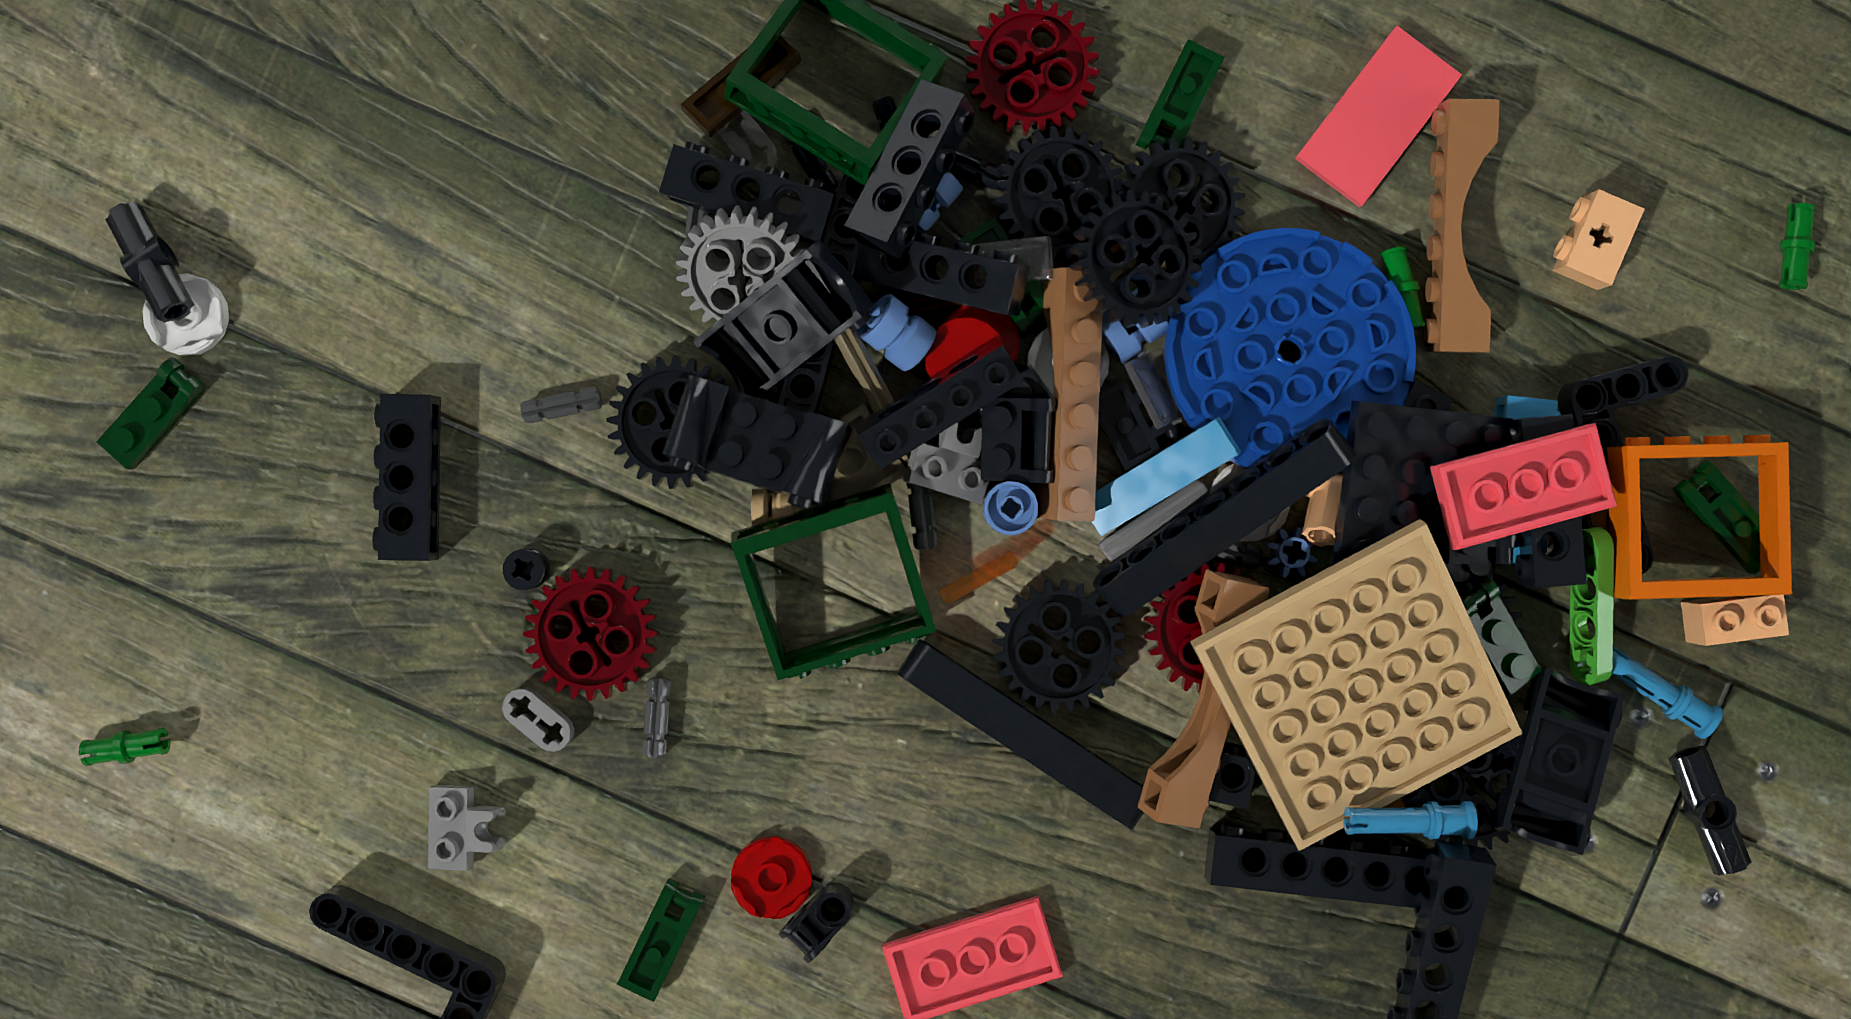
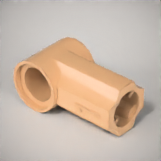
(1323, 512)

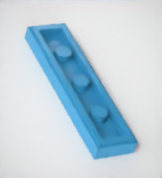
(1163, 475)

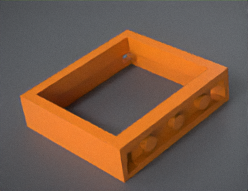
(1773, 518)

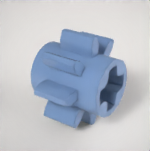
(1281, 558)

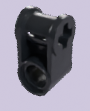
(814, 925)

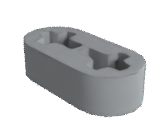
(531, 726)

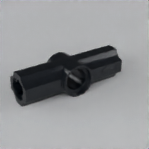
(149, 262)
(1720, 832)

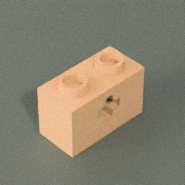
(1614, 228)
(1734, 619)

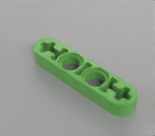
(1593, 655)

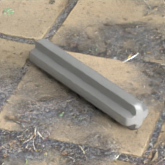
(1153, 520)

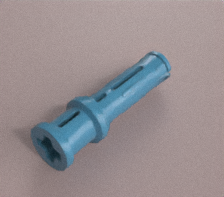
(1675, 700)
(1429, 819)

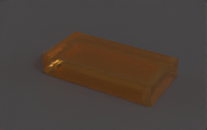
(978, 577)

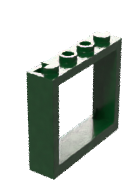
(802, 125)
(840, 649)

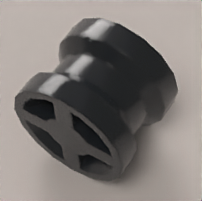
(533, 565)

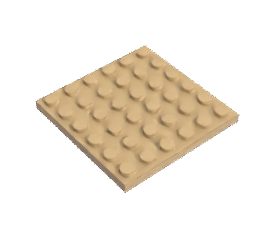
(1358, 684)

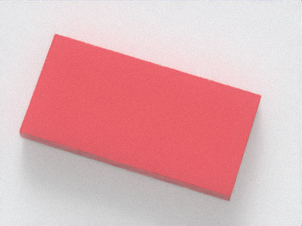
(1378, 116)
(1523, 486)
(972, 960)

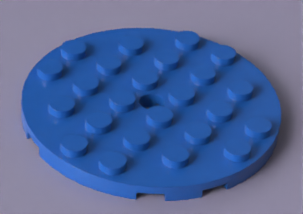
(1275, 290)

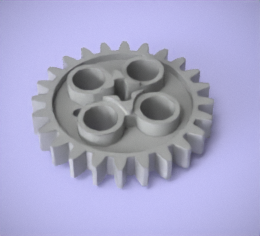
(708, 273)

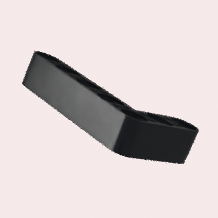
(1605, 398)
(424, 960)

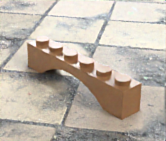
(1457, 312)
(1076, 351)
(1182, 779)

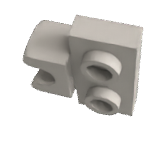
(949, 465)
(459, 828)

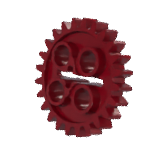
(1015, 34)
(1173, 634)
(559, 652)

